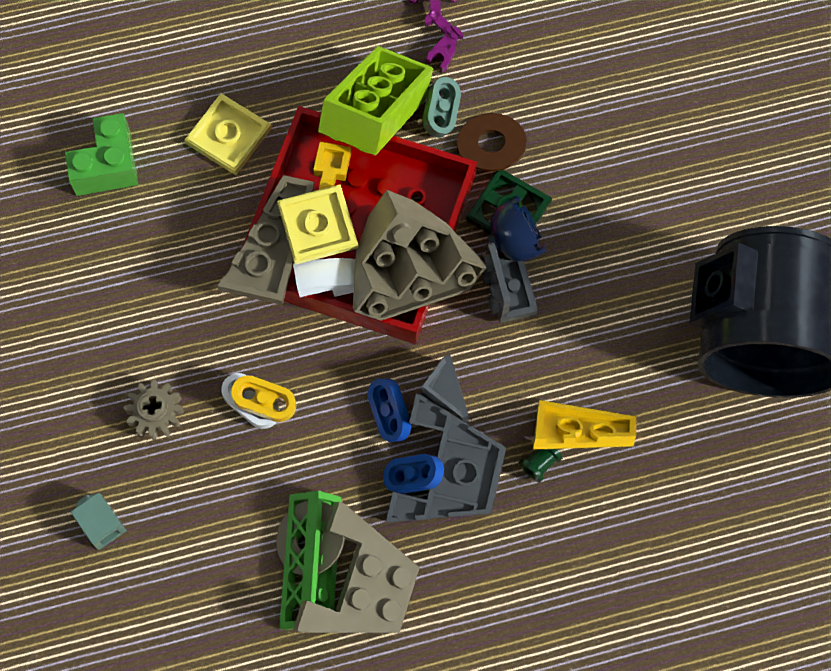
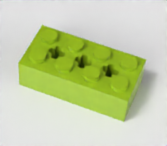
(375, 100)

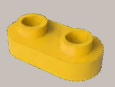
(265, 398)

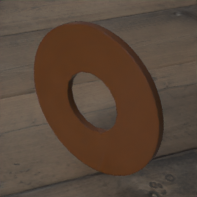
(492, 122)

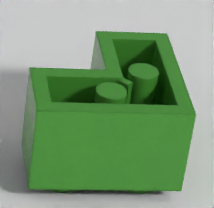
(107, 165)

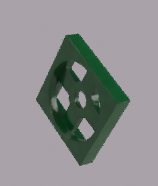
(501, 179)

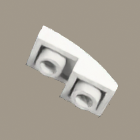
(325, 275)

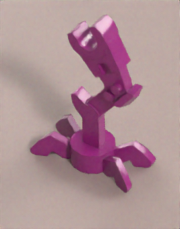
(445, 47)

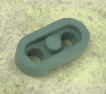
(441, 109)

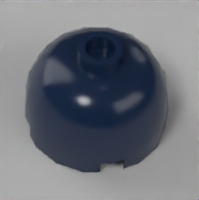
(515, 232)

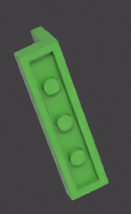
(314, 586)

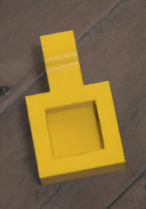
(331, 163)

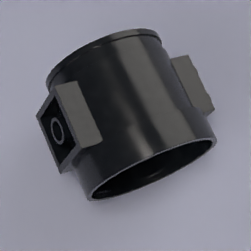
(766, 312)

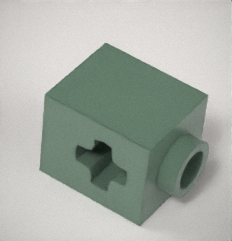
(98, 520)

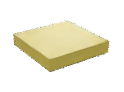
(228, 134)
(317, 224)

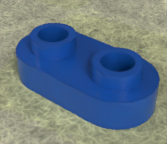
(389, 410)
(420, 473)

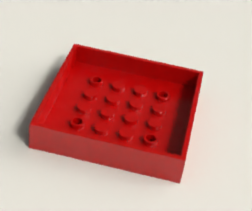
(400, 167)

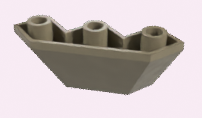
(409, 260)

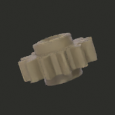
(162, 418)

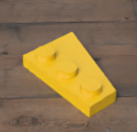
(579, 427)

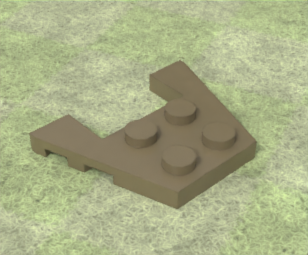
(375, 585)

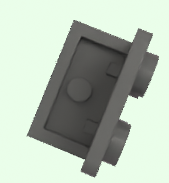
(509, 286)

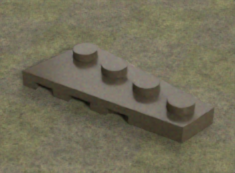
(266, 260)

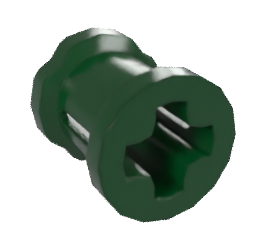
(539, 462)

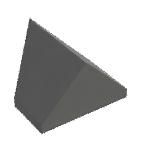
(444, 389)

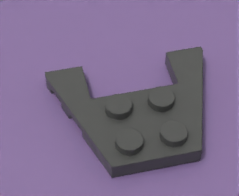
(470, 469)

